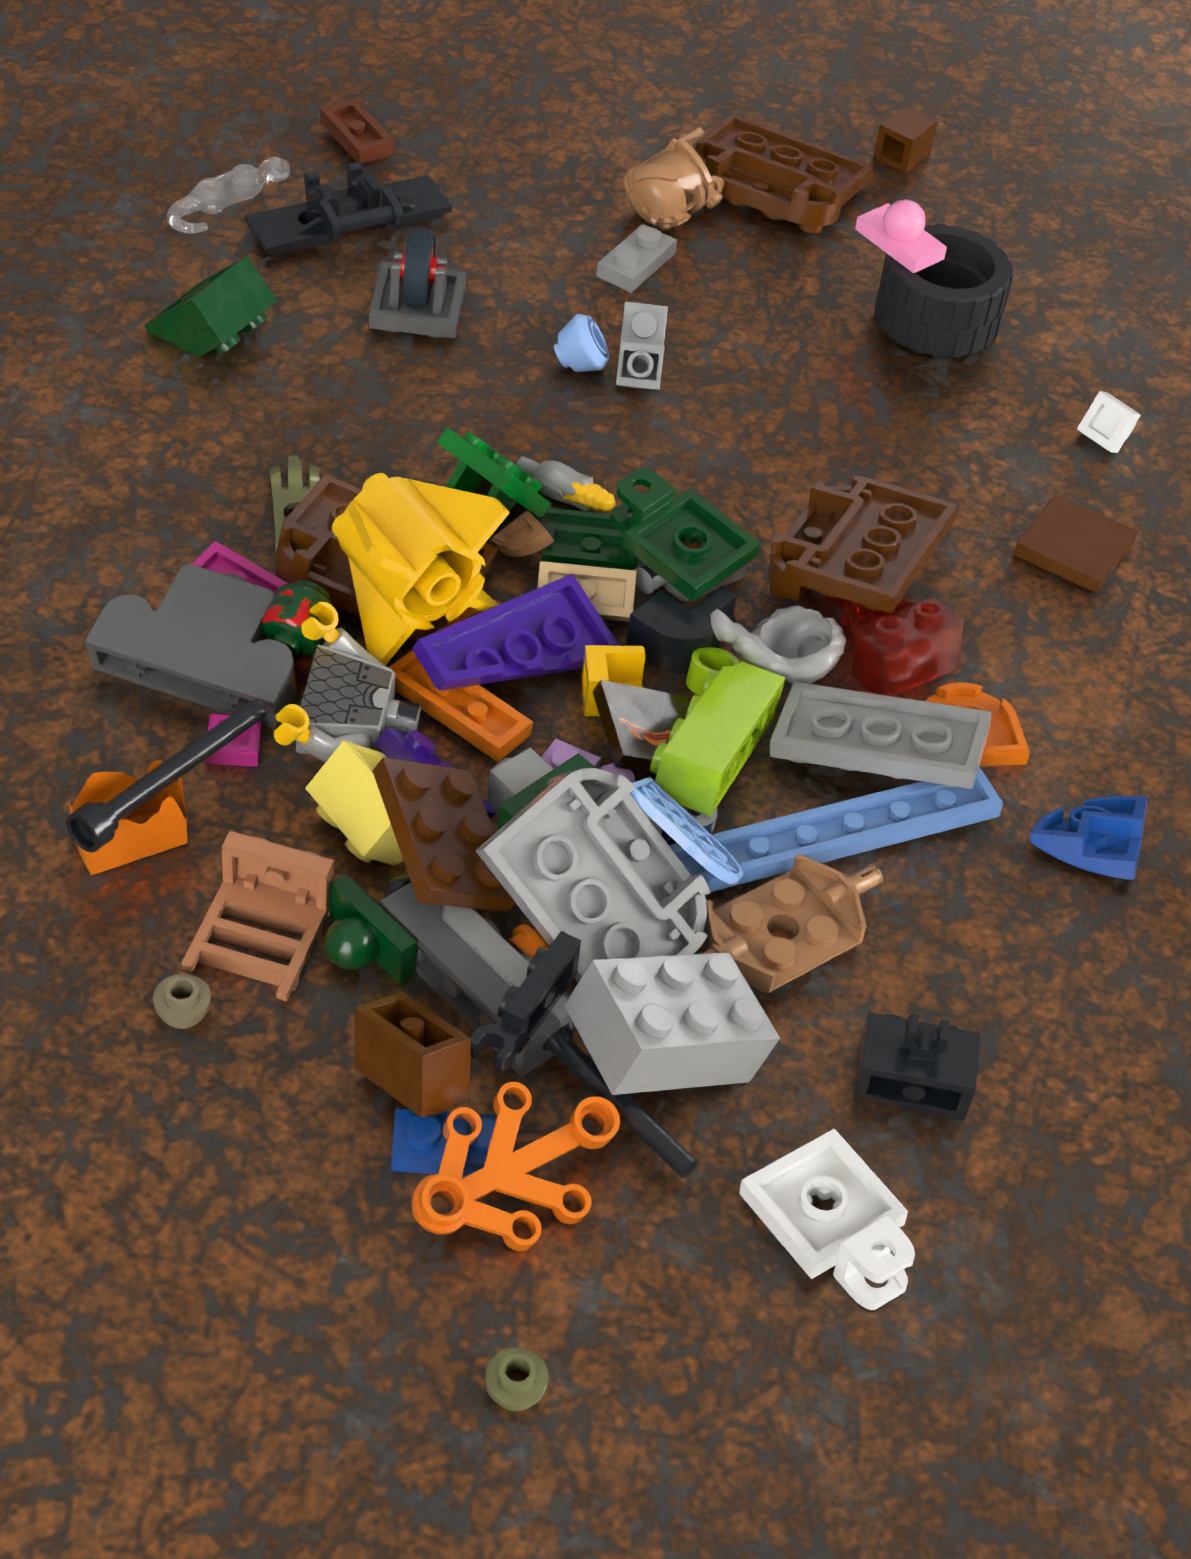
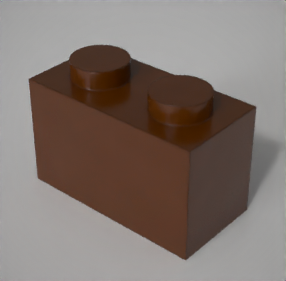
(412, 1054)

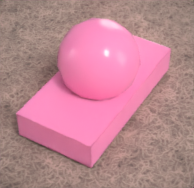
(901, 234)

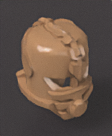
(663, 184)

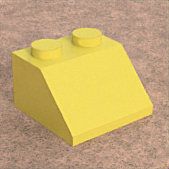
(353, 803)

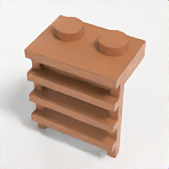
(270, 888)

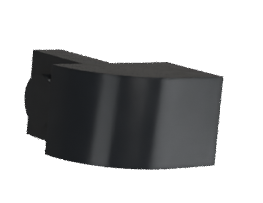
(675, 631)

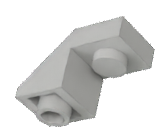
(642, 346)

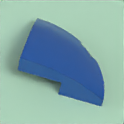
(1097, 836)

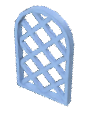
(691, 835)

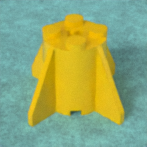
(414, 556)

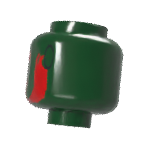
(288, 612)

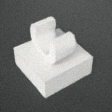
(1108, 422)

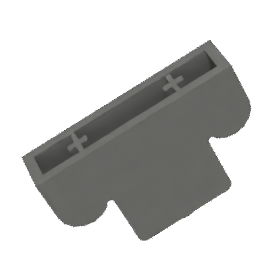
(198, 644)

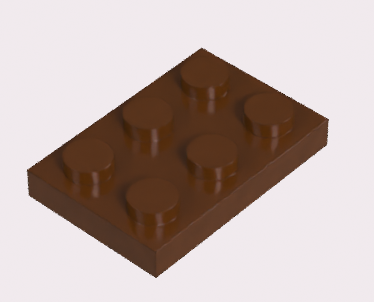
(437, 829)

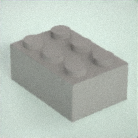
(670, 1022)

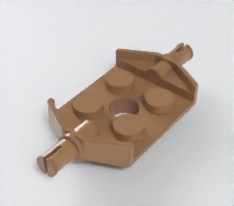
(811, 903)

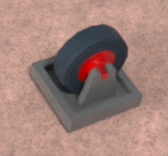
(418, 291)

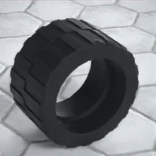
(951, 304)

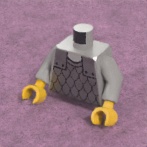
(345, 695)

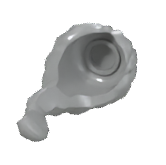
(788, 643)

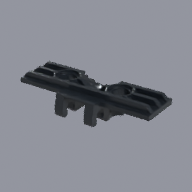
(345, 210)

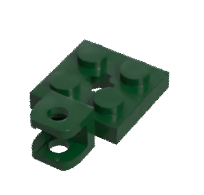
(663, 523)

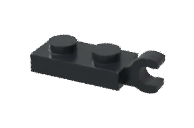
(527, 1006)

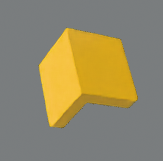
(610, 664)

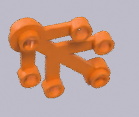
(508, 1171)

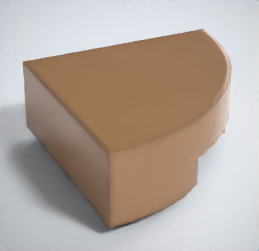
(522, 537)

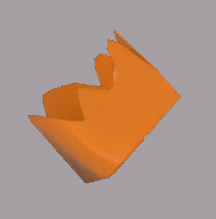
(133, 841)

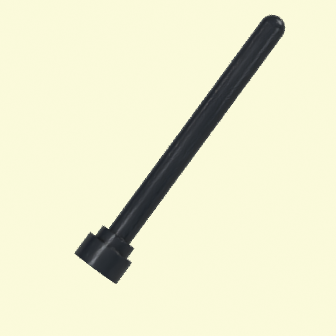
(96, 823)

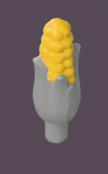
(568, 485)

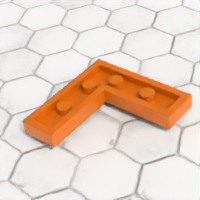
(467, 710)

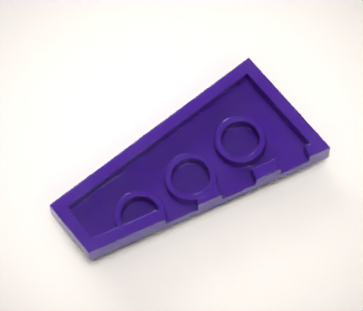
(516, 639)

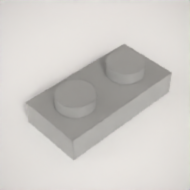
(636, 258)

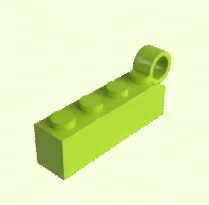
(720, 729)

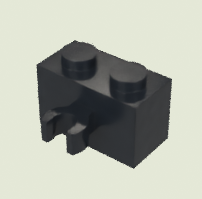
(917, 1065)

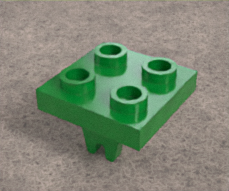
(482, 462)

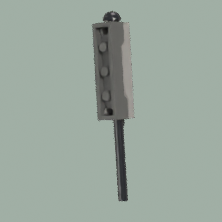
(473, 970)

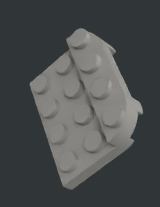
(599, 871)

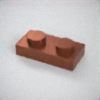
(357, 131)

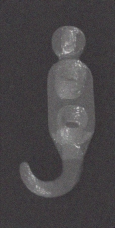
(216, 193)

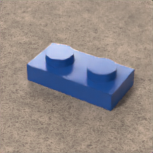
(421, 1142)

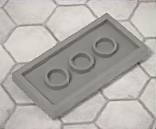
(881, 735)

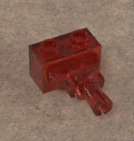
(901, 647)

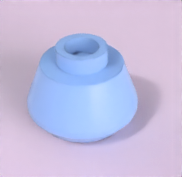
(582, 345)

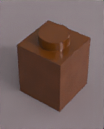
(905, 139)

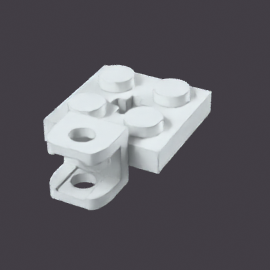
(850, 1236)

